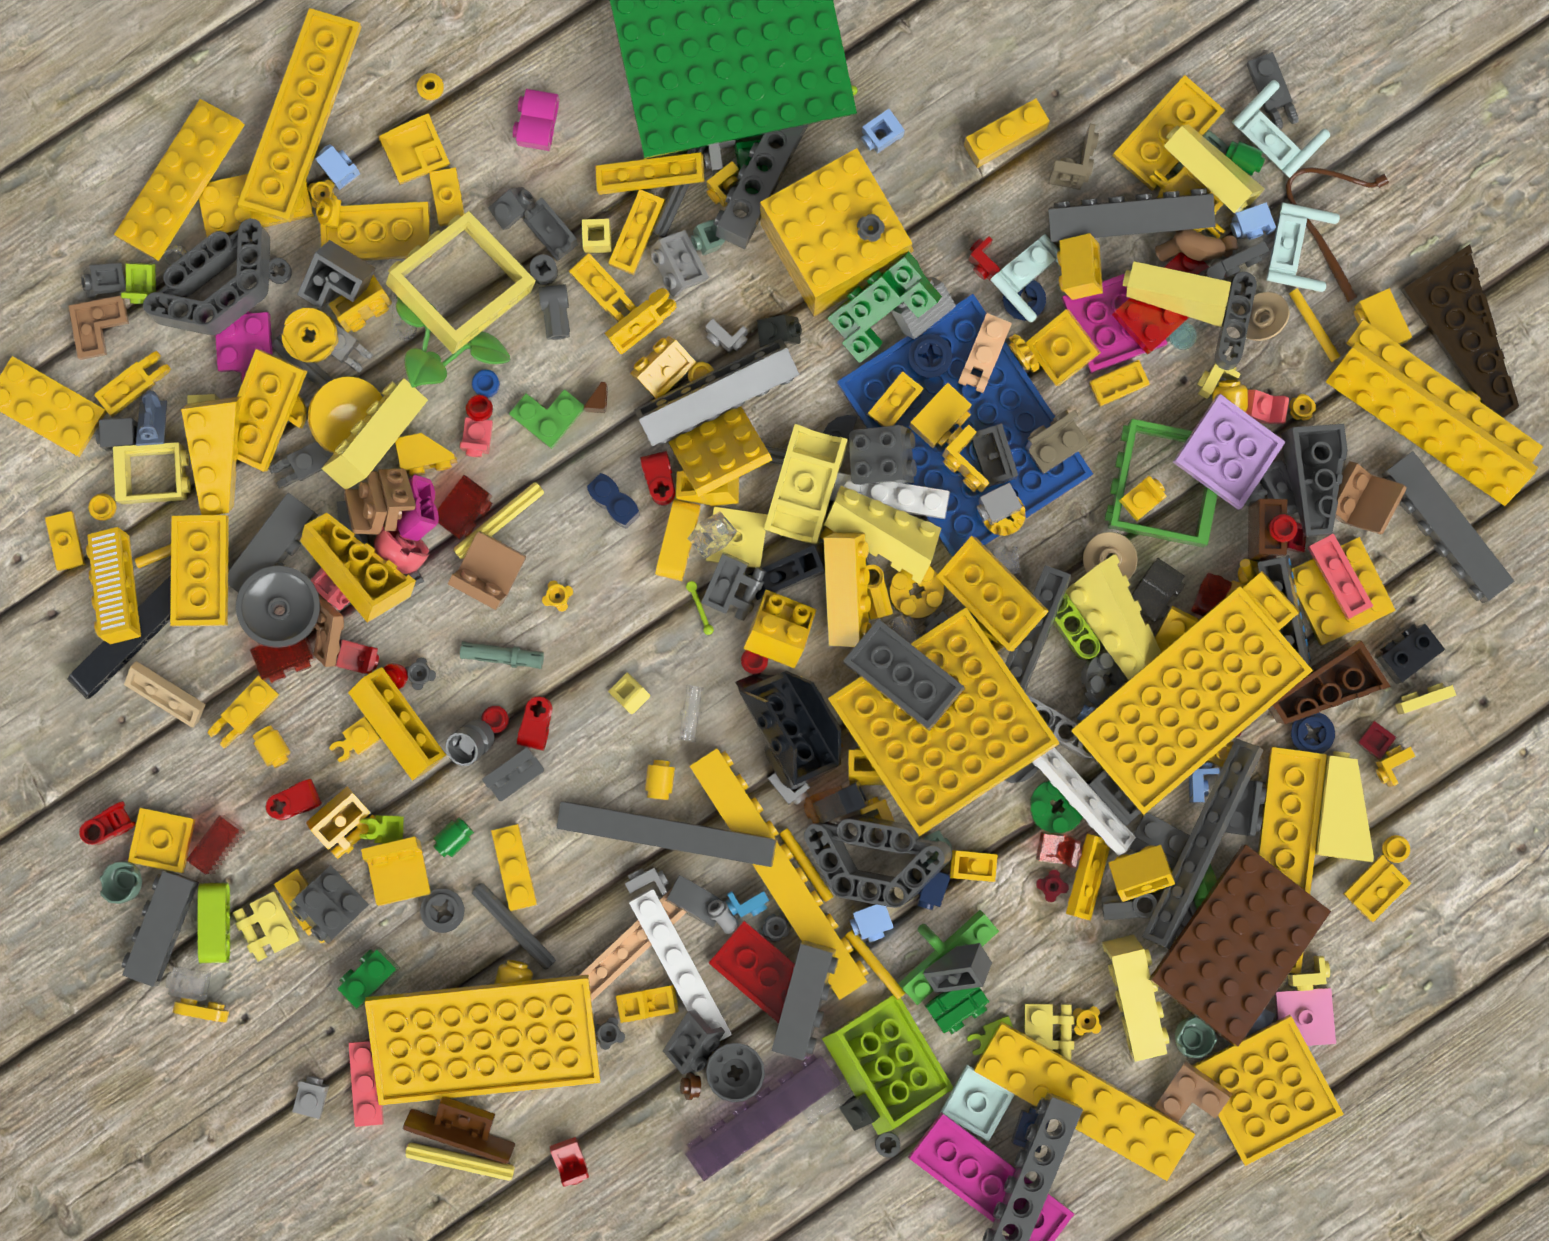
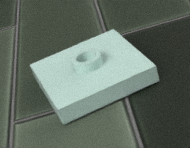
(977, 1103)

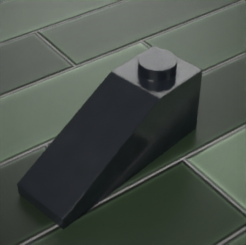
(793, 569)

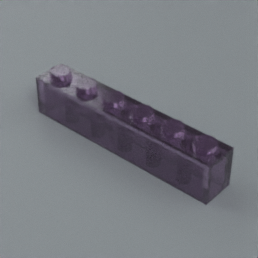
(762, 1117)

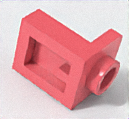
(1267, 408)
(476, 437)
(329, 590)

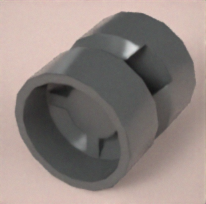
(469, 742)

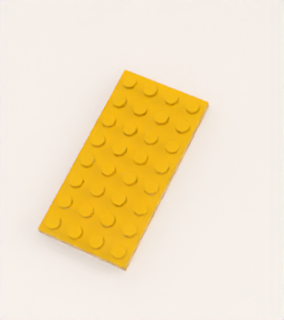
(1191, 700)
(483, 1039)

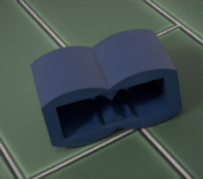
(619, 505)

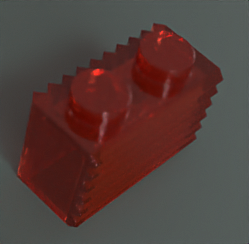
(463, 507)
(275, 662)
(215, 845)

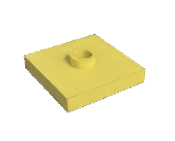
(749, 539)

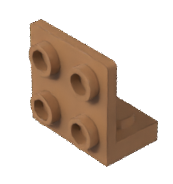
(1367, 499)
(488, 570)

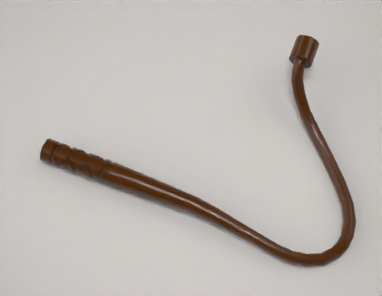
(1333, 264)

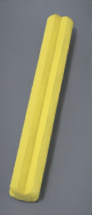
(502, 517)
(460, 1161)

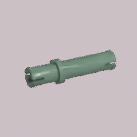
(496, 654)

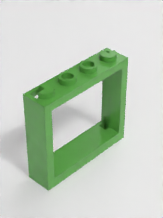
(1118, 488)

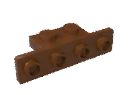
(462, 1128)

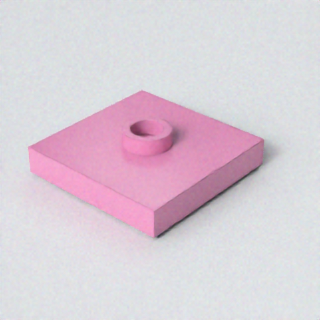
(1311, 1013)

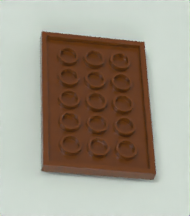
(1240, 945)

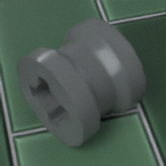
(543, 275)

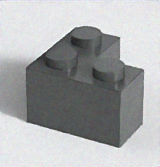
(335, 271)

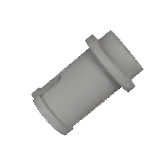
(719, 912)

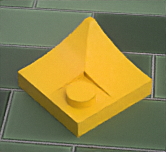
(414, 149)

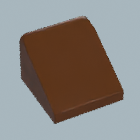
(598, 401)

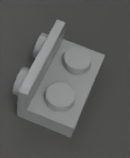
(678, 262)

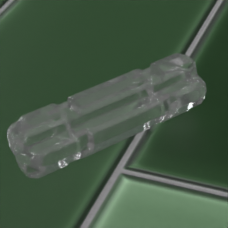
(828, 1102)

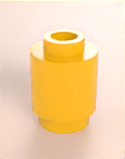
(271, 747)
(659, 780)

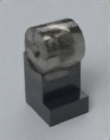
(840, 802)

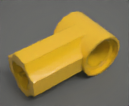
(879, 596)

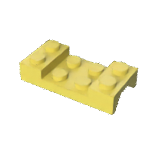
(805, 485)

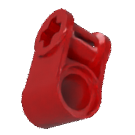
(658, 473)
(533, 729)
(298, 800)
(109, 824)

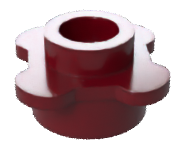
(1044, 885)

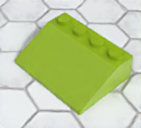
(889, 1062)

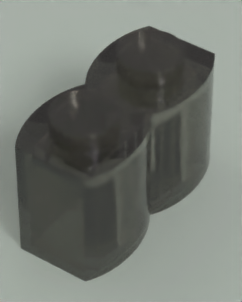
(1157, 588)

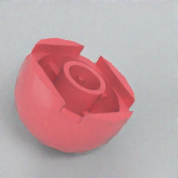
(403, 552)

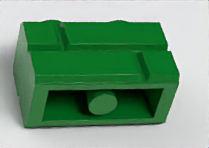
(953, 1007)

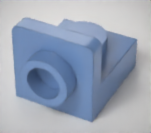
(1197, 785)

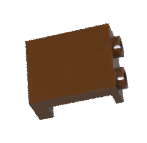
(1260, 543)

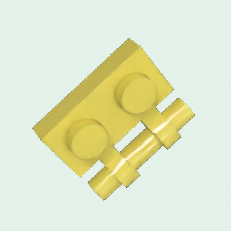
(274, 922)
(1039, 1026)

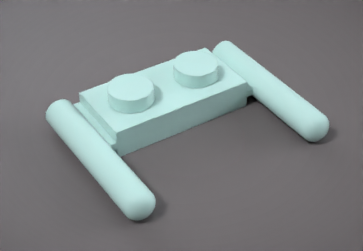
(1271, 139)
(1289, 242)
(1024, 270)

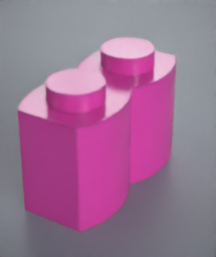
(536, 120)
(425, 517)

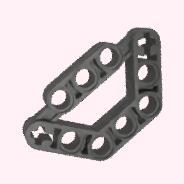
(245, 244)
(836, 834)

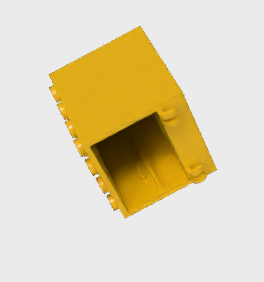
(818, 235)

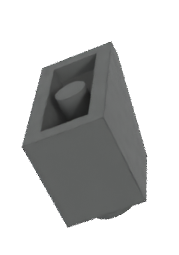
(959, 969)

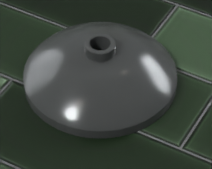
(272, 589)

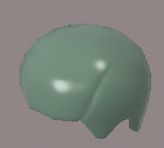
(120, 882)
(1194, 1037)

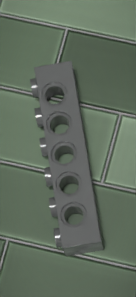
(740, 229)
(1046, 1168)

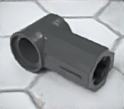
(555, 304)
(1115, 909)

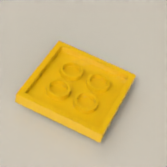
(720, 451)
(1320, 604)

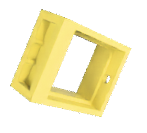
(122, 473)

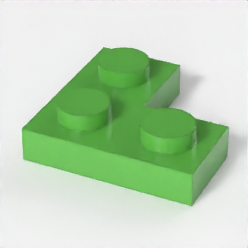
(551, 423)

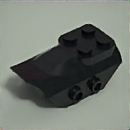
(795, 724)

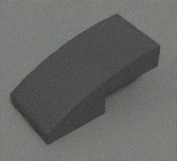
(692, 899)

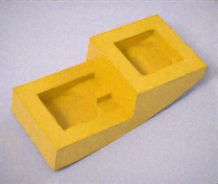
(647, 1003)

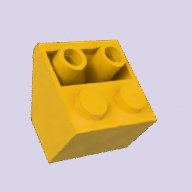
(780, 629)

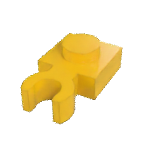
(358, 738)

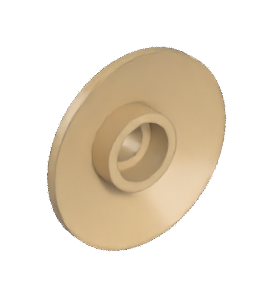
(1270, 307)
(1111, 542)

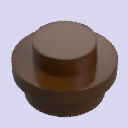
(690, 1086)

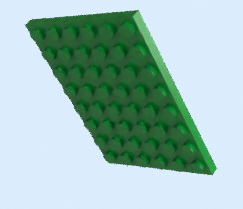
(729, 68)

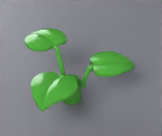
(427, 367)

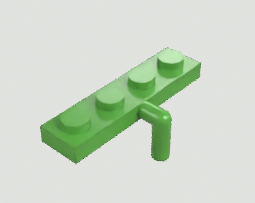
(975, 930)

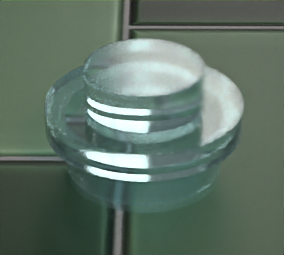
(1183, 337)

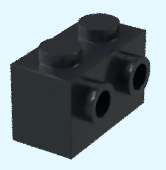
(1409, 653)

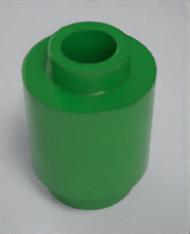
(1245, 157)
(453, 837)

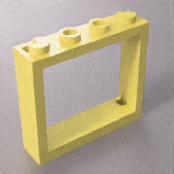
(450, 337)

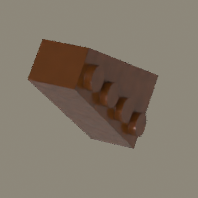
(1334, 680)

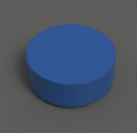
(485, 383)

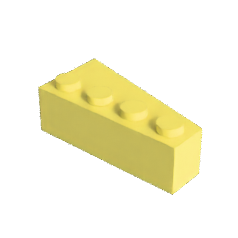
(374, 434)
(888, 531)
(1114, 616)
(1136, 997)

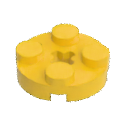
(294, 331)
(910, 605)

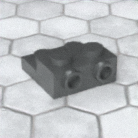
(328, 905)

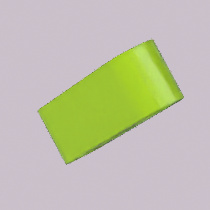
(1082, 633)
(214, 922)

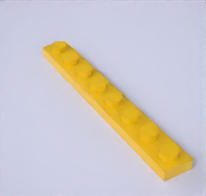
(1444, 389)

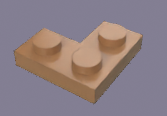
(90, 319)
(328, 633)
(1192, 1086)

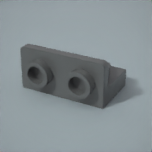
(513, 774)
(1246, 818)
(692, 1043)

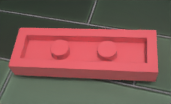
(1340, 576)
(364, 1090)

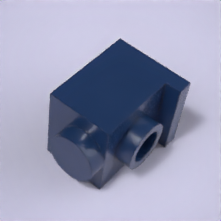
(933, 892)
(1024, 1120)

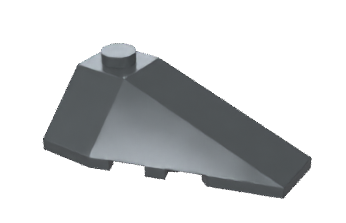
(1314, 468)

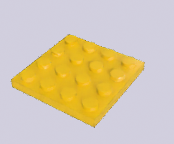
(1273, 1090)

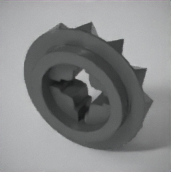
(430, 915)

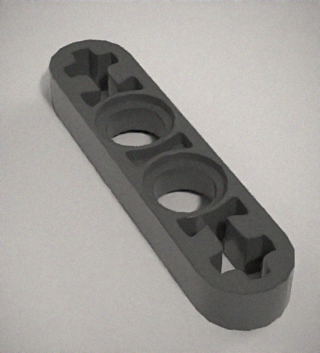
(1235, 320)

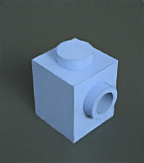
(871, 922)

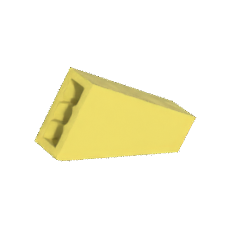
(1213, 168)
(1179, 292)
(1343, 815)

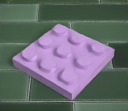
(1229, 451)

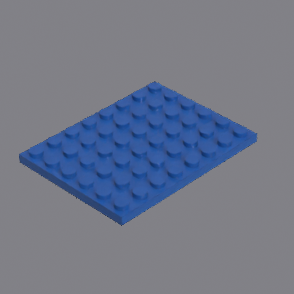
(1007, 400)

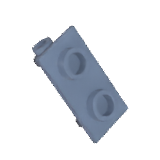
(151, 420)

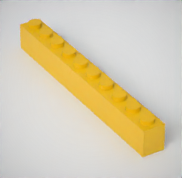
(782, 878)

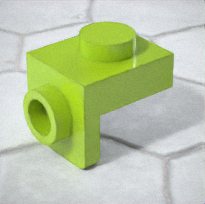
(139, 282)

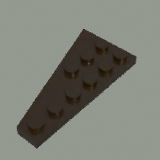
(1461, 322)

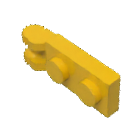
(600, 286)
(641, 320)
(130, 384)
(244, 710)

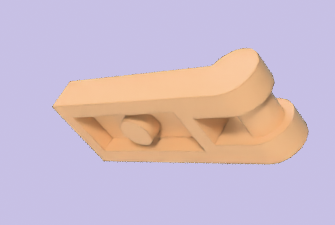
(985, 351)

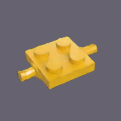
(1184, 182)

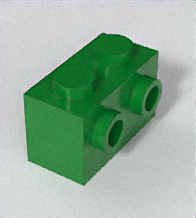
(373, 973)

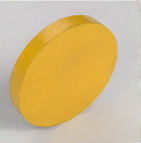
(338, 408)

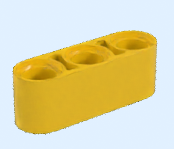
(675, 544)

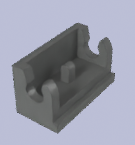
(550, 229)
(995, 455)
(1114, 797)

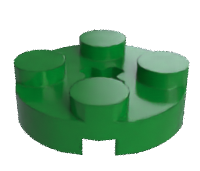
(1041, 810)

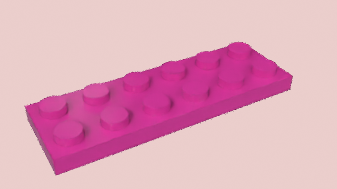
(980, 1175)

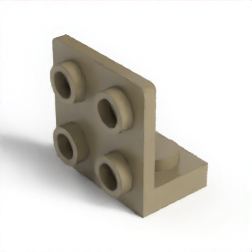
(1072, 175)
(1056, 443)

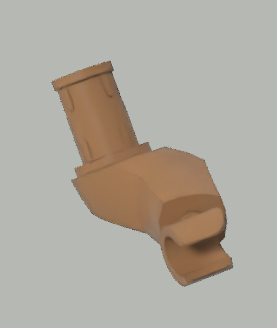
(1196, 246)

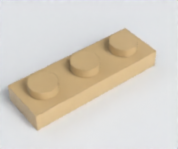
(164, 694)

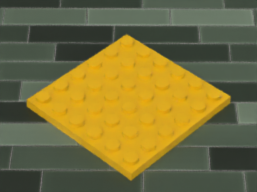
(970, 749)

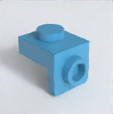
(754, 905)

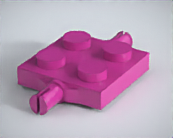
(240, 340)

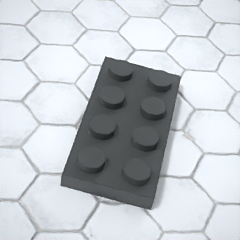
(903, 674)

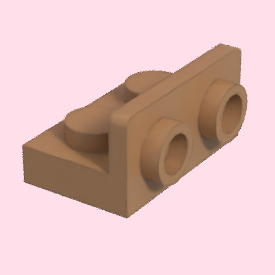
(396, 494)
(366, 506)

